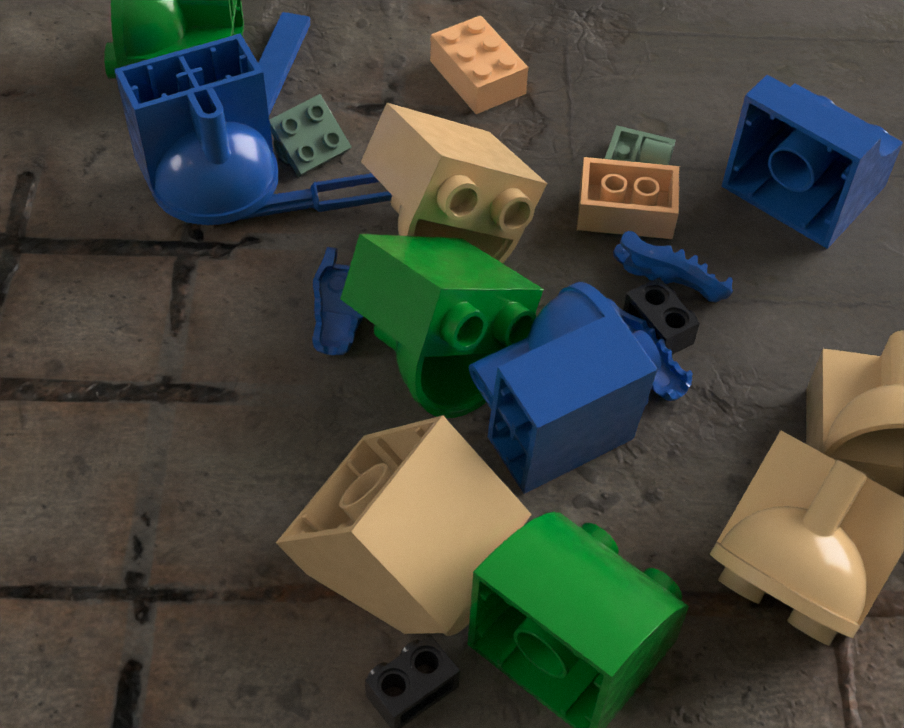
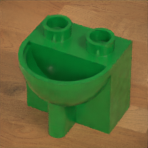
(165, 26)
(439, 311)

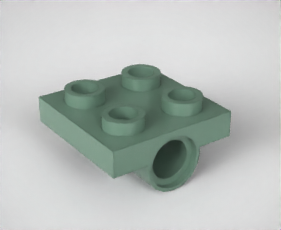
(308, 136)
(640, 147)

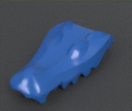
(671, 267)
(334, 318)
(670, 380)

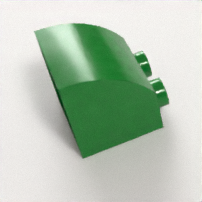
(572, 618)

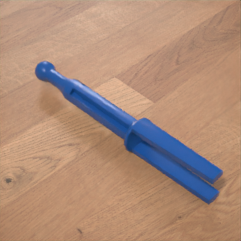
(309, 197)

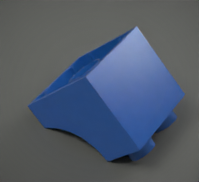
(807, 160)

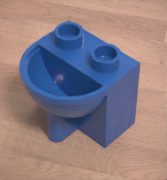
(202, 130)
(566, 387)

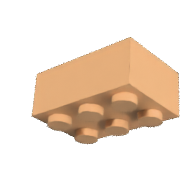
(478, 64)
(628, 197)

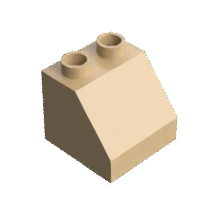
(406, 526)

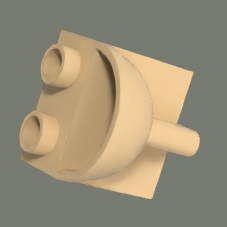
(452, 180)
(859, 411)
(812, 539)

